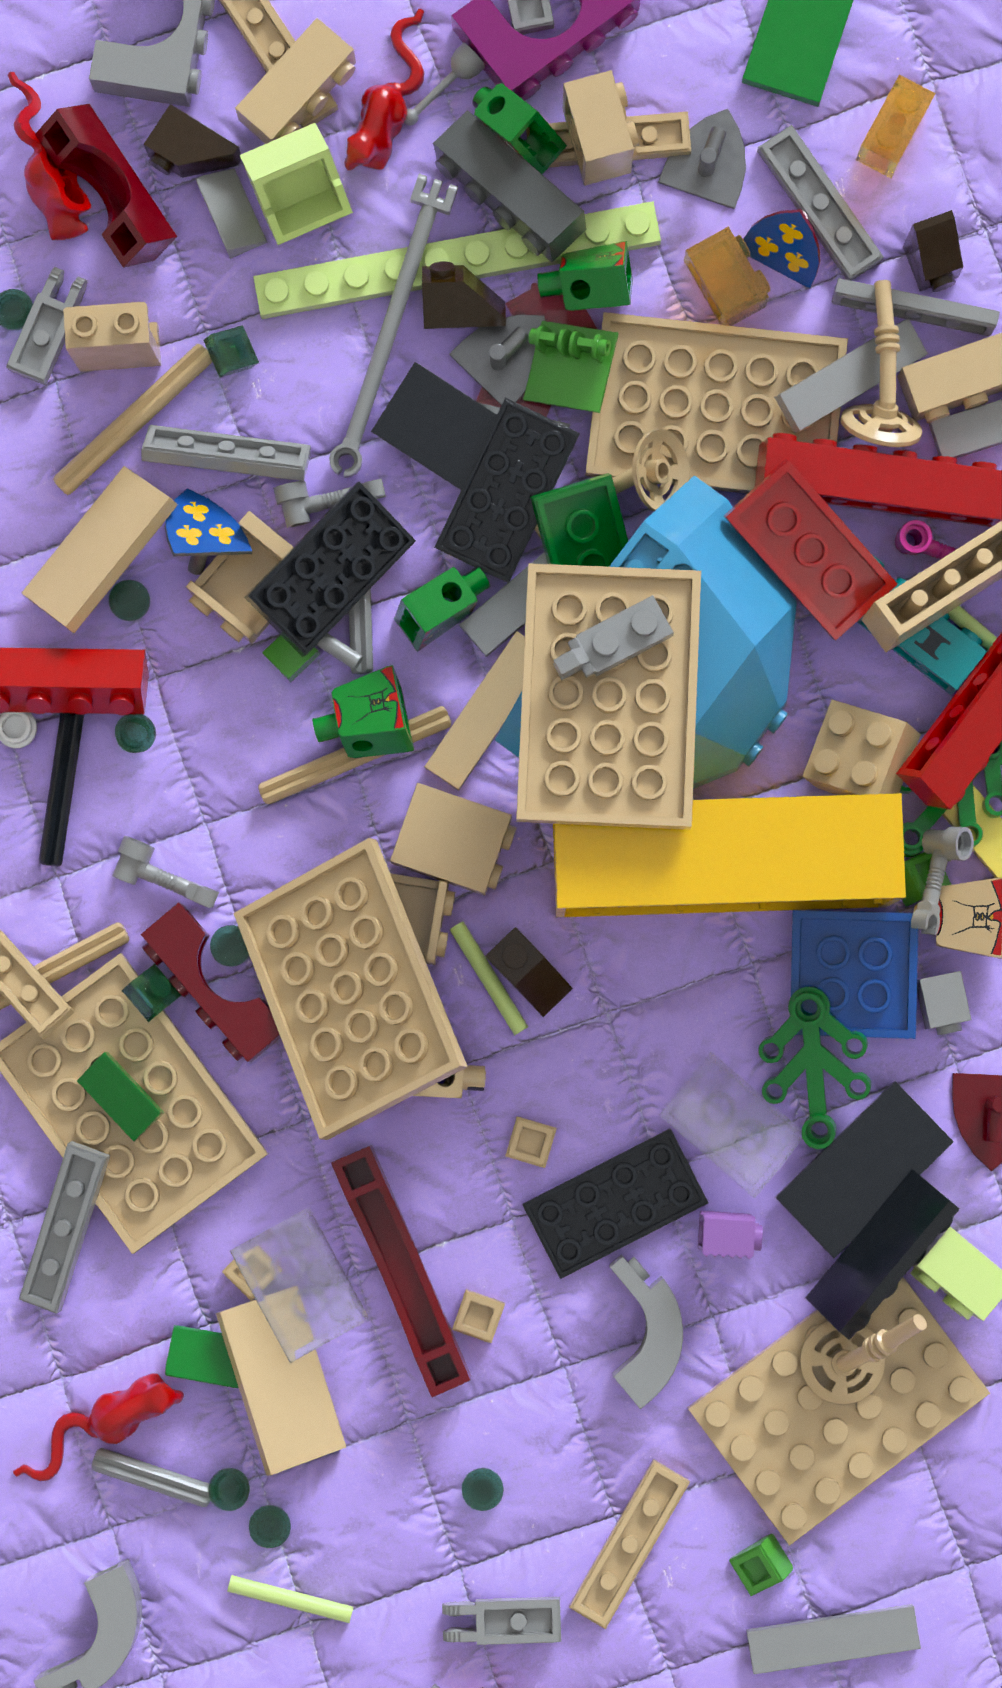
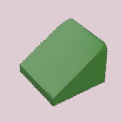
(287, 659)
(916, 876)
(762, 1564)

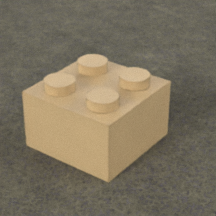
(599, 127)
(859, 751)

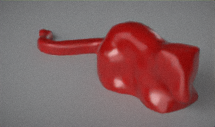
(385, 108)
(49, 187)
(111, 1418)

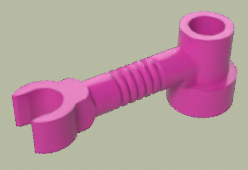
(923, 541)

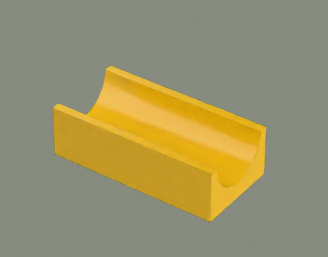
(738, 859)

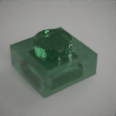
(231, 351)
(151, 992)

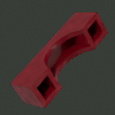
(83, 145)
(179, 943)

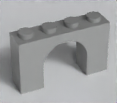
(157, 71)

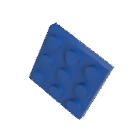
(862, 966)

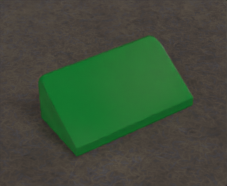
(120, 1096)
(199, 1357)

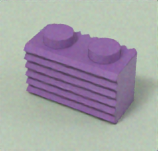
(729, 1234)

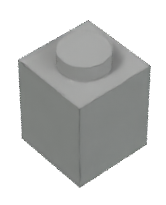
(943, 1002)

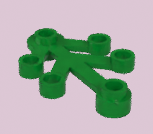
(965, 807)
(814, 1059)

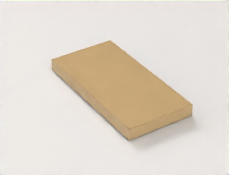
(99, 549)
(283, 1399)

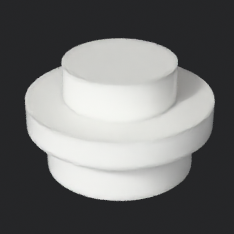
(17, 729)

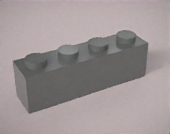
(509, 187)

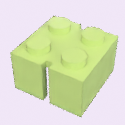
(295, 185)
(962, 1273)

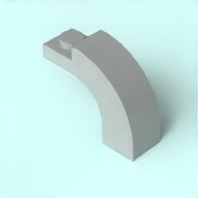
(661, 1347)
(119, 1616)

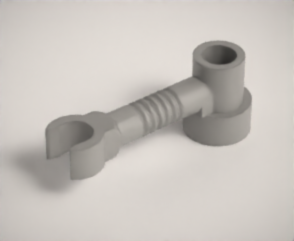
(298, 505)
(944, 845)
(135, 863)

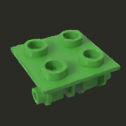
(570, 366)

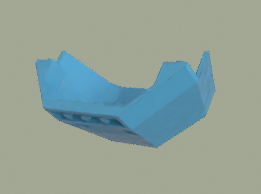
(742, 628)

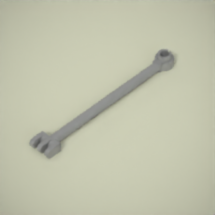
(430, 205)

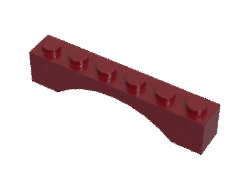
(402, 1271)

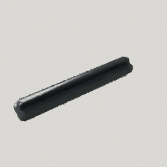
(61, 789)

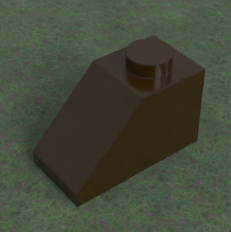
(188, 146)
(934, 252)
(458, 299)
(529, 972)

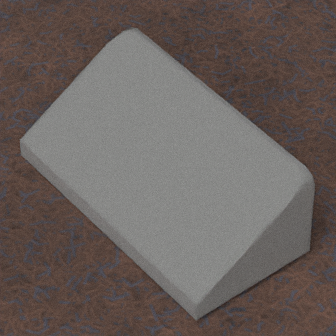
(231, 212)

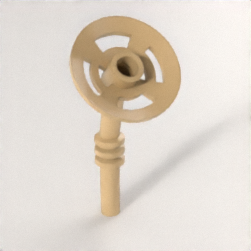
(884, 411)
(655, 469)
(845, 1361)

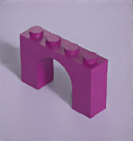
(526, 61)

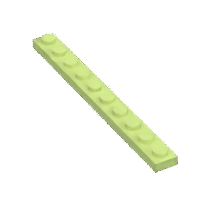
(482, 254)

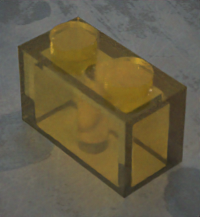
(895, 126)
(727, 277)

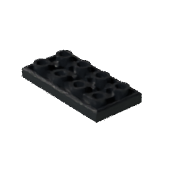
(435, 425)
(495, 507)
(330, 569)
(863, 1168)
(615, 1203)
(882, 1254)

